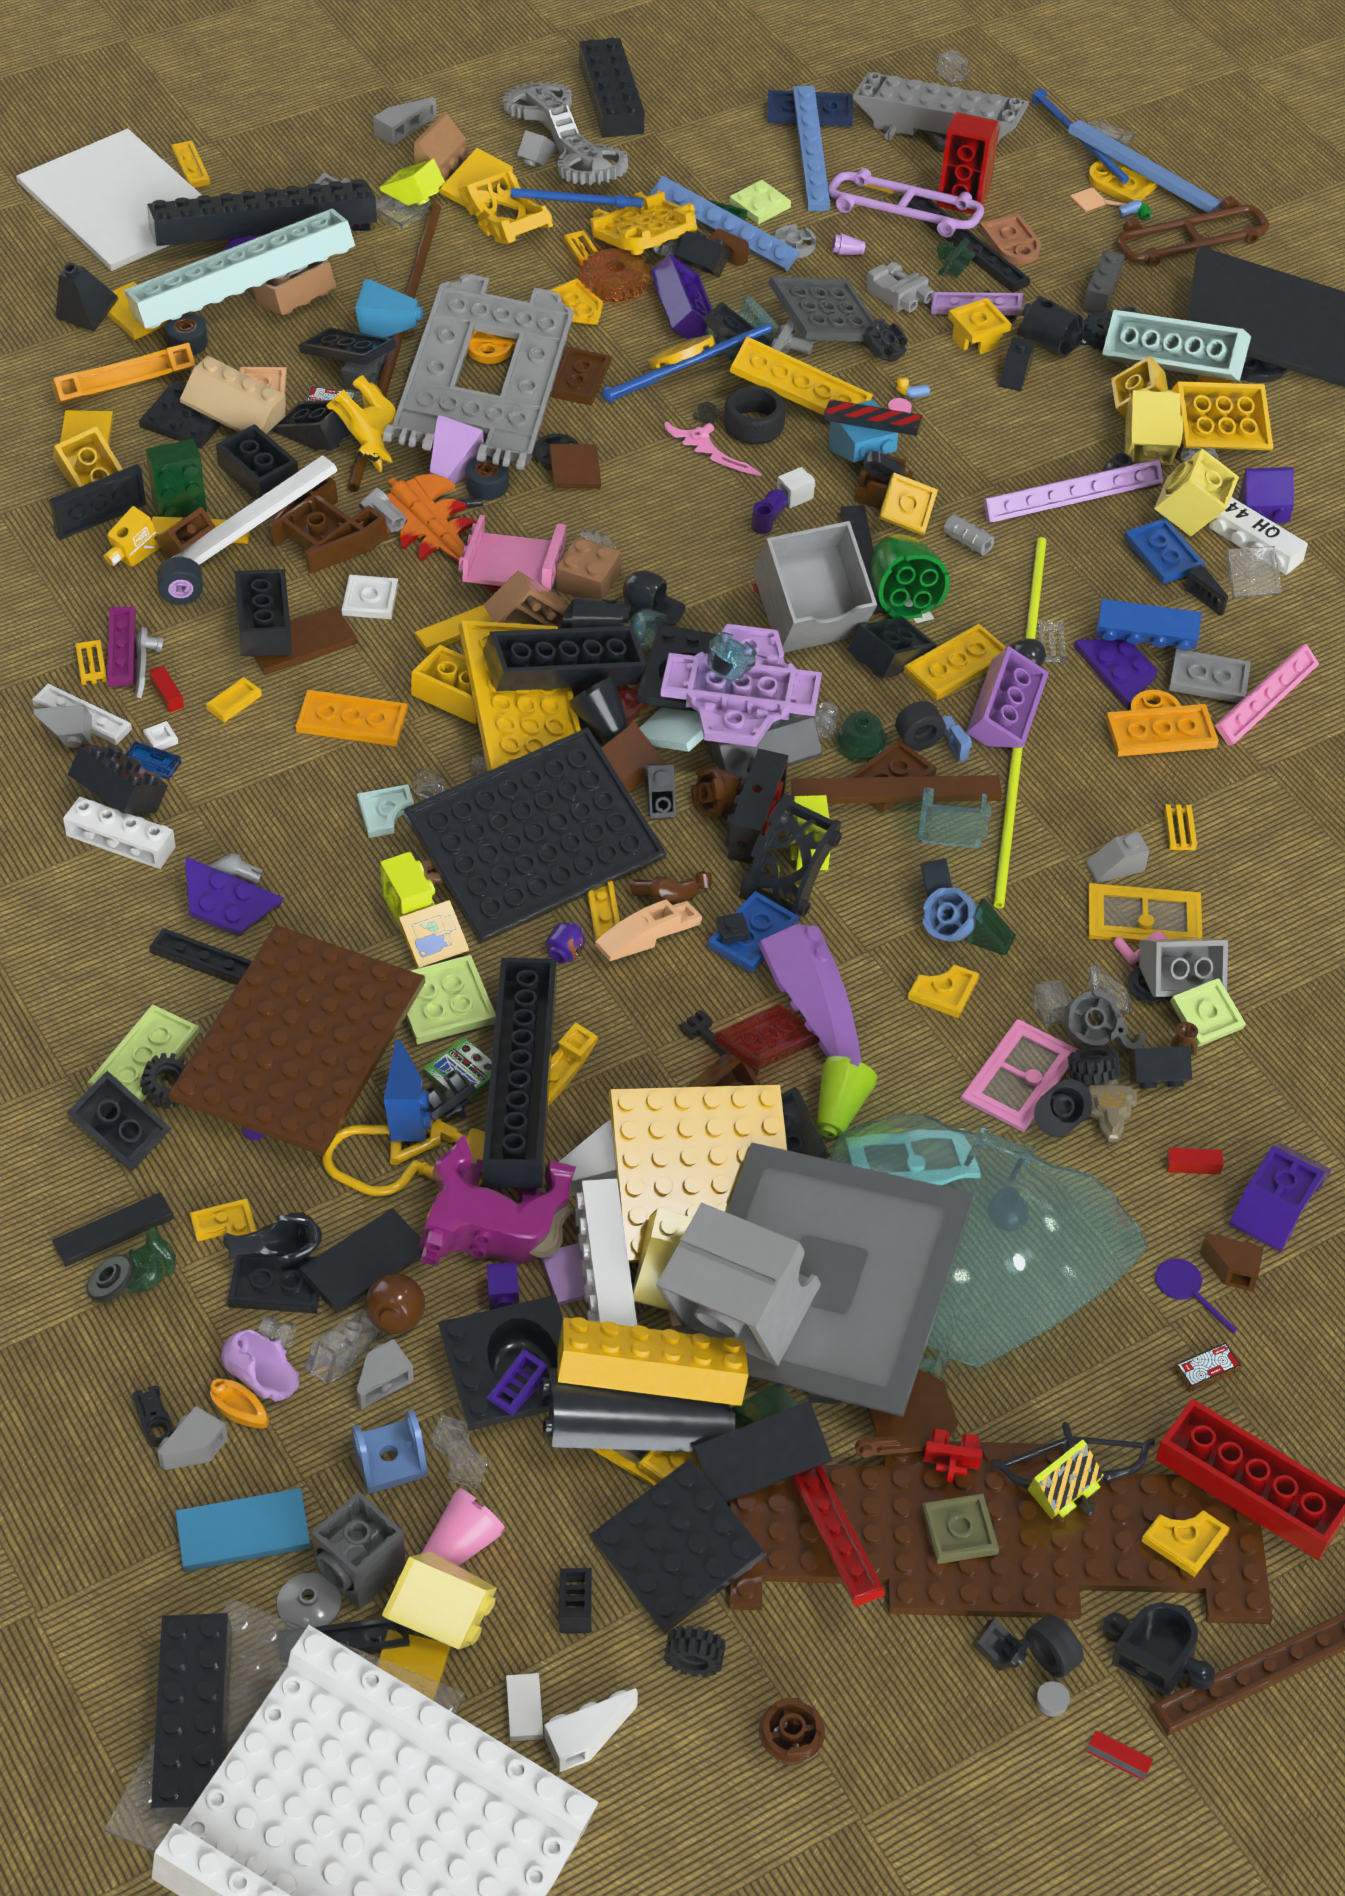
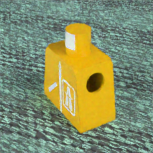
(131, 539)

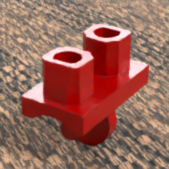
(953, 1458)

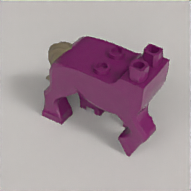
(491, 1223)

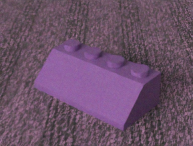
(1007, 700)

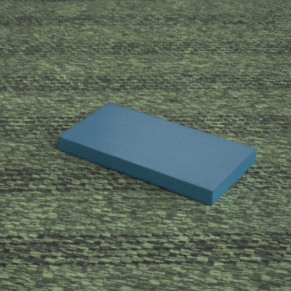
(242, 1529)

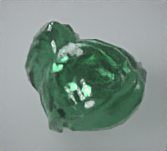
(152, 1262)

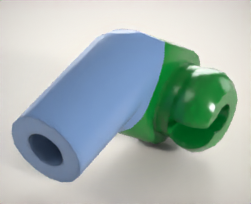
(1136, 207)

